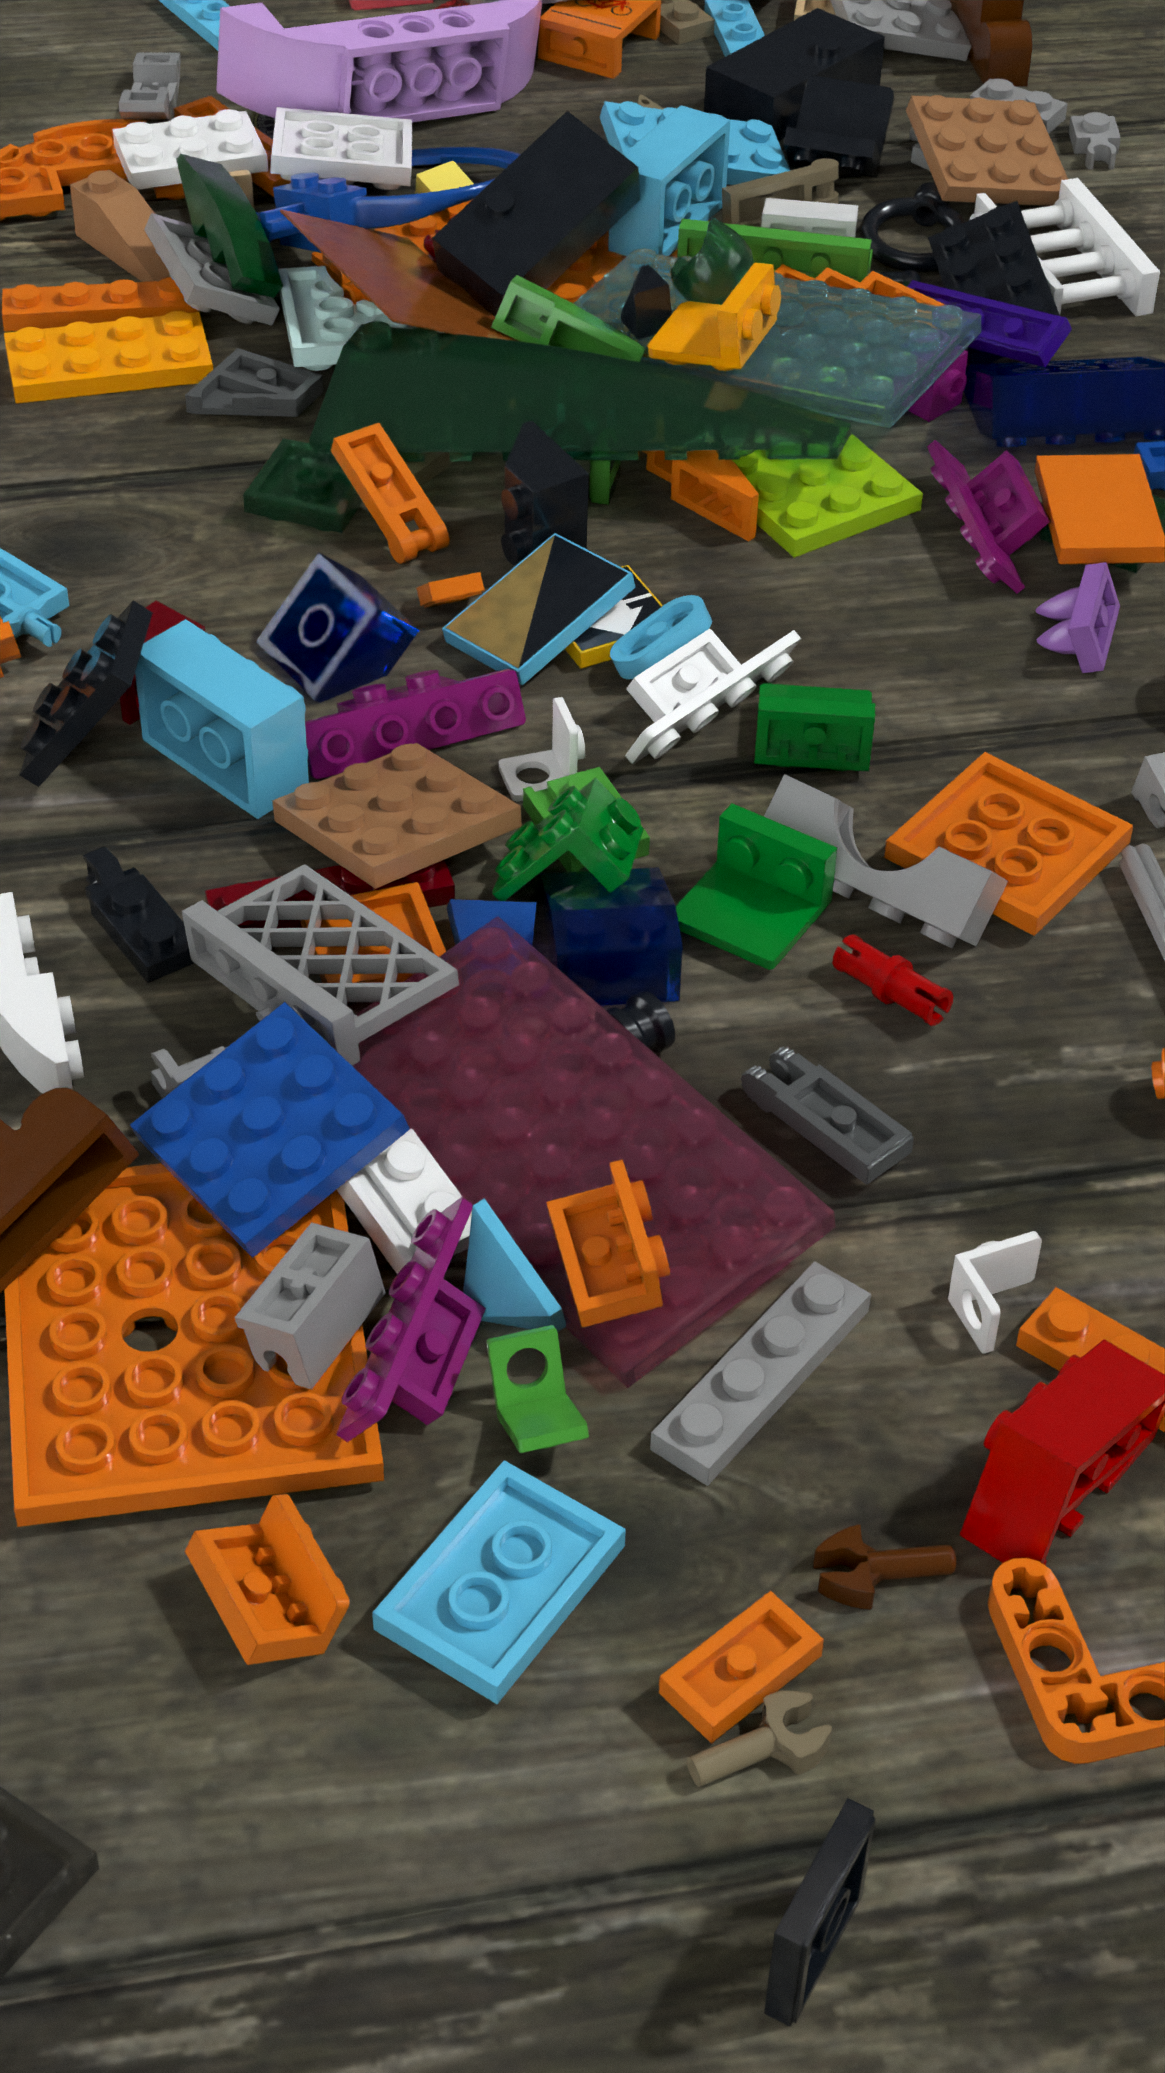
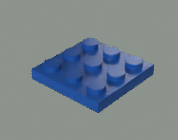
(269, 1128)

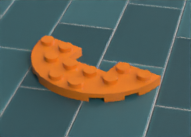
(59, 157)

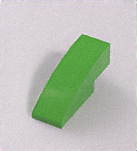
(547, 319)

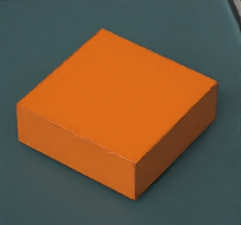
(450, 590)

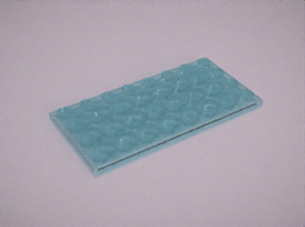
(828, 349)

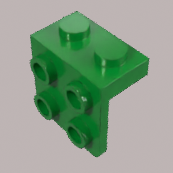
(587, 823)

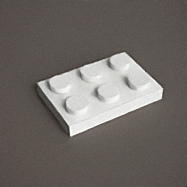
(151, 150)

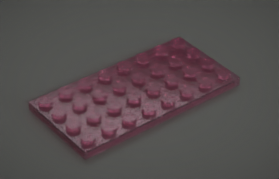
(534, 1094)

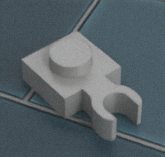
(1096, 137)

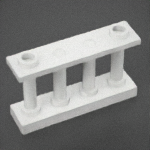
(1103, 249)

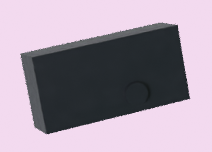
(771, 73)
(538, 213)

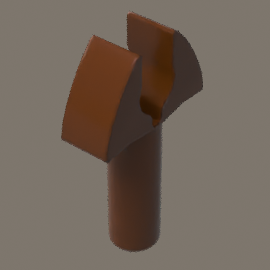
(872, 1566)

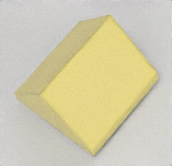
(441, 178)

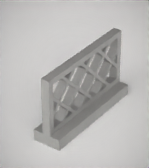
(266, 980)

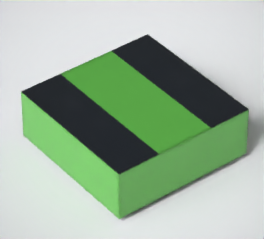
(603, 480)

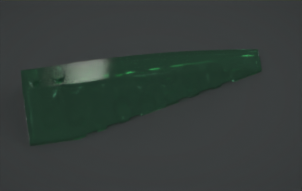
(478, 391)

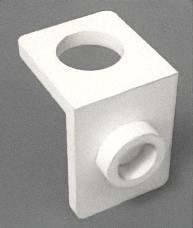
(561, 761)
(987, 1271)

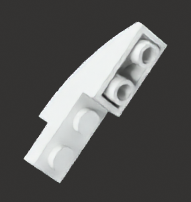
(30, 1012)

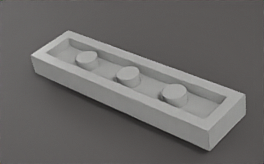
(759, 1373)

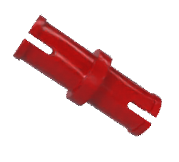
(893, 980)

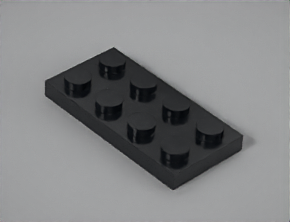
(995, 261)

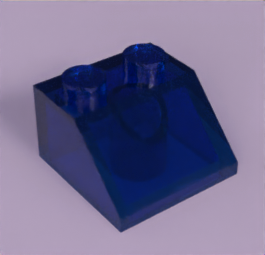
(336, 631)

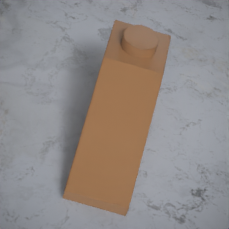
(113, 220)

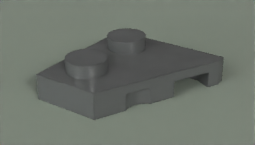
(254, 387)

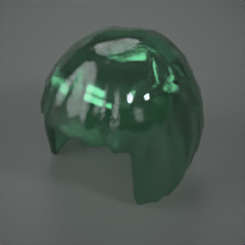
(715, 268)

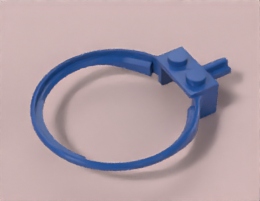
(349, 204)

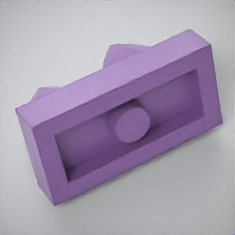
(1086, 619)

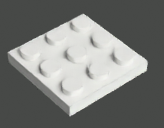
(343, 146)

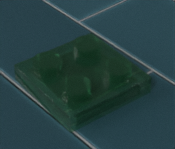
(303, 489)

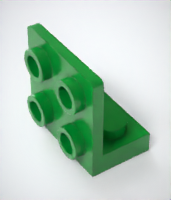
(814, 727)
(761, 888)

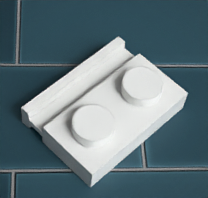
(397, 1193)

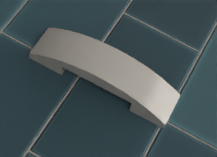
(154, 87)

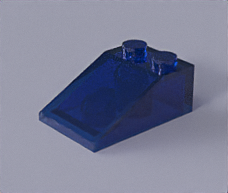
(614, 939)

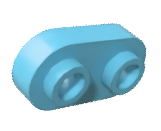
(660, 635)

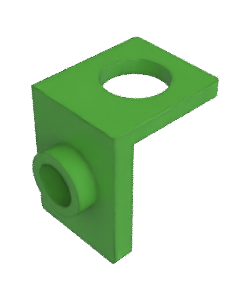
(537, 1412)

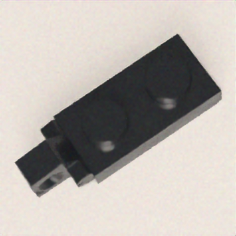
(135, 917)

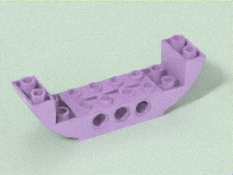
(381, 65)

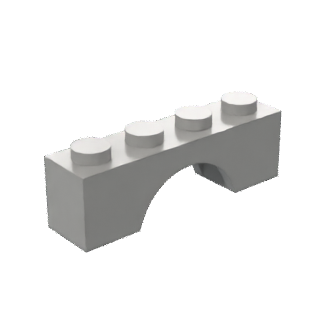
(941, 890)

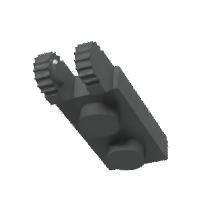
(828, 1114)

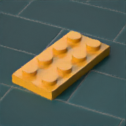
(107, 356)

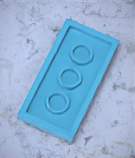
(752, 144)

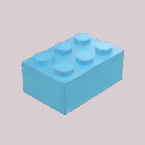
(679, 178)
(222, 717)

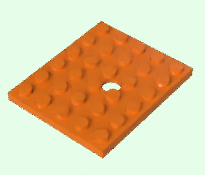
(174, 1425)

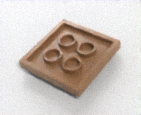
(987, 149)
(396, 814)

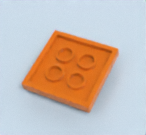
(1021, 831)

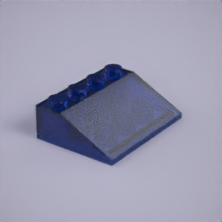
(1068, 399)

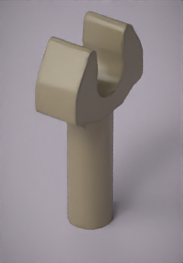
(769, 1740)

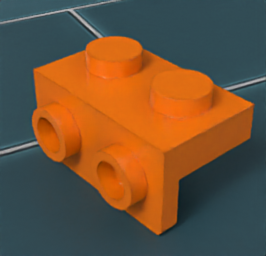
(607, 1250)
(270, 1584)

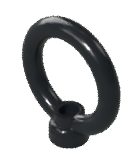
(940, 212)

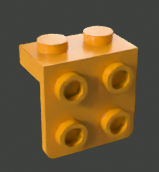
(723, 333)

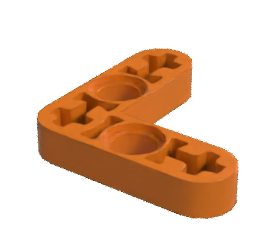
(1080, 1686)

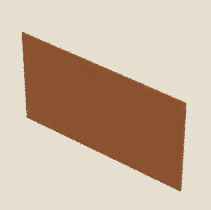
(397, 277)

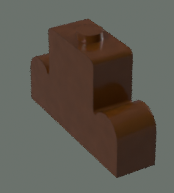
(997, 38)
(53, 1173)

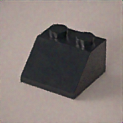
(542, 495)

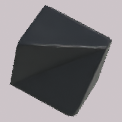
(647, 304)

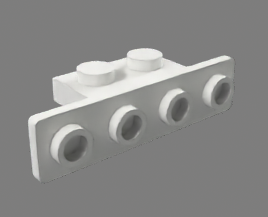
(694, 682)

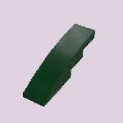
(231, 225)

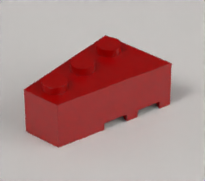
(1060, 1448)

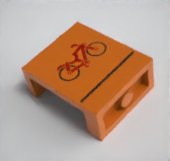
(592, 31)

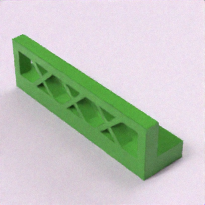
(799, 250)

